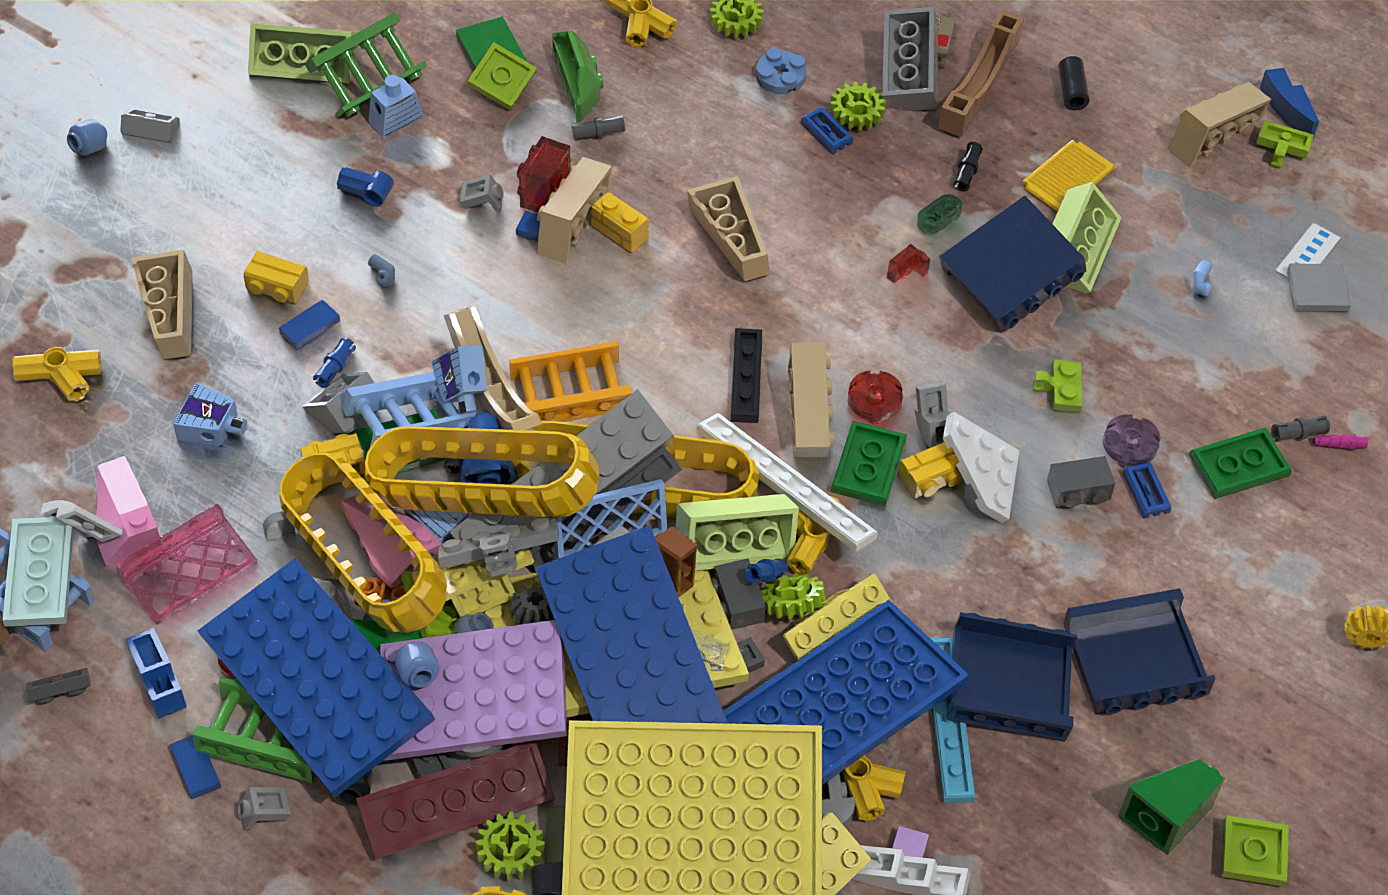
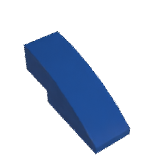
(1289, 101)
(156, 673)

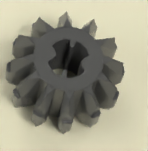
(529, 606)

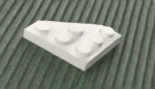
(985, 464)

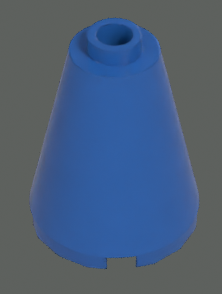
(487, 470)

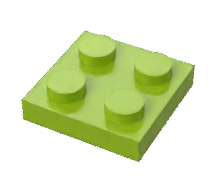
(501, 76)
(1255, 851)

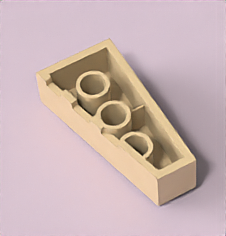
(1217, 121)
(571, 208)
(730, 223)
(167, 295)
(810, 400)

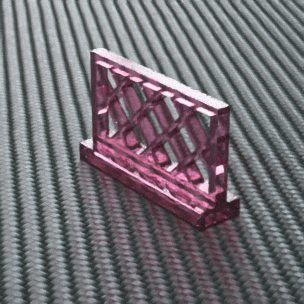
(175, 542)

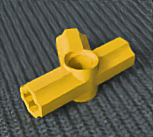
(642, 19)
(61, 368)
(810, 545)
(867, 789)

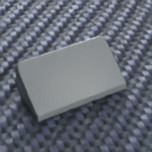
(148, 124)

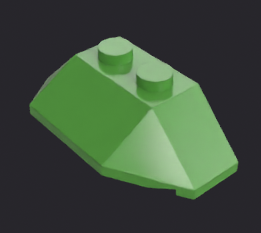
(577, 72)

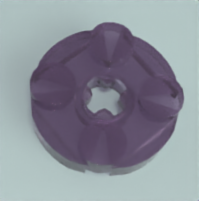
(1127, 453)

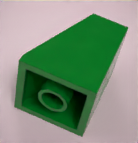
(1171, 802)

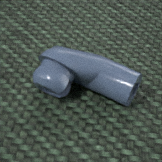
(385, 270)

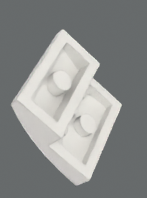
(84, 522)

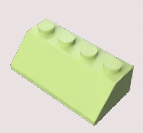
(286, 50)
(1089, 226)
(739, 529)

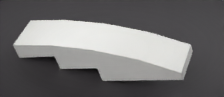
(911, 874)

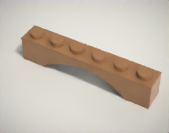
(967, 98)

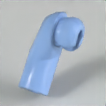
(1199, 277)

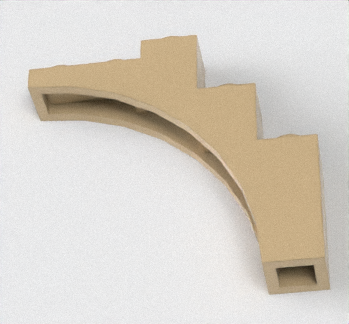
(499, 396)

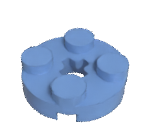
(785, 61)

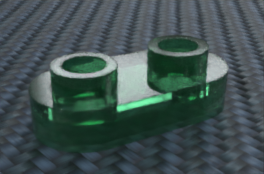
(936, 215)

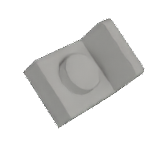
(480, 191)
(263, 805)

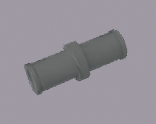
(598, 127)
(1300, 428)

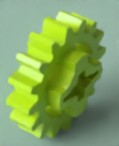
(736, 16)
(857, 106)
(793, 595)
(495, 843)

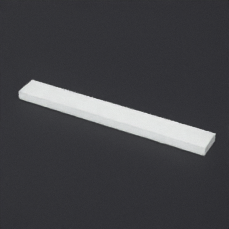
(797, 488)

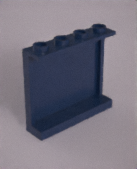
(1014, 263)
(1136, 652)
(1014, 676)

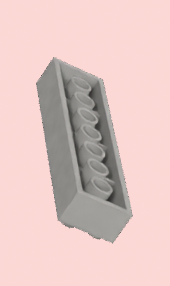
(616, 440)

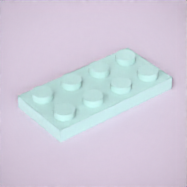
(38, 572)

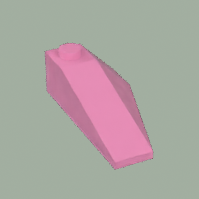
(124, 506)
(382, 550)

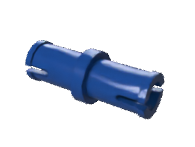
(334, 362)
(765, 570)

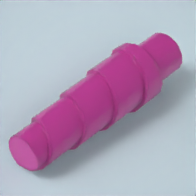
(1343, 441)

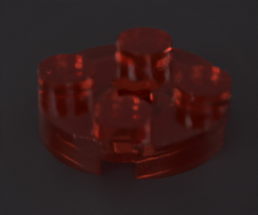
(875, 409)

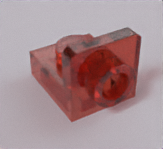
(907, 261)

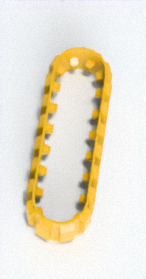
(688, 453)
(552, 500)
(408, 612)

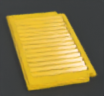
(1066, 169)

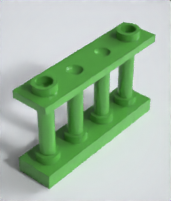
(345, 52)
(243, 748)

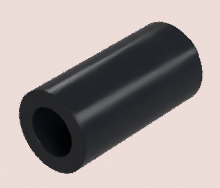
(1073, 83)

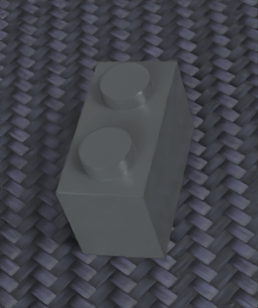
(1081, 482)
(738, 597)

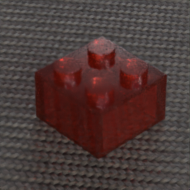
(542, 172)

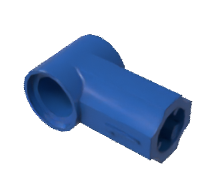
(372, 187)

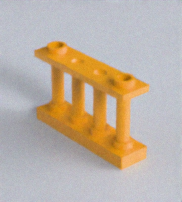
(573, 406)

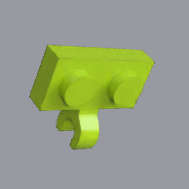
(1284, 141)
(1064, 385)

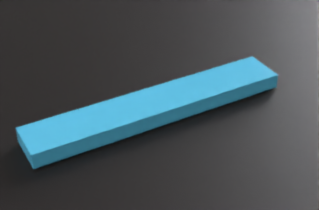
(952, 748)

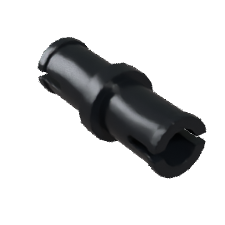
(968, 166)

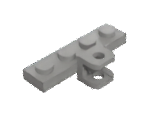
(498, 547)

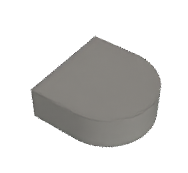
(277, 526)

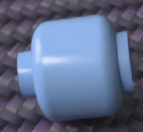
(87, 137)
(416, 664)

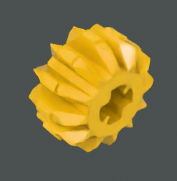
(1367, 626)

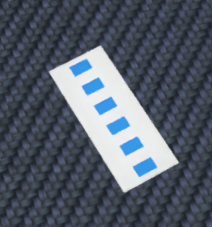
(1310, 249)

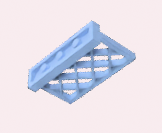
(613, 497)

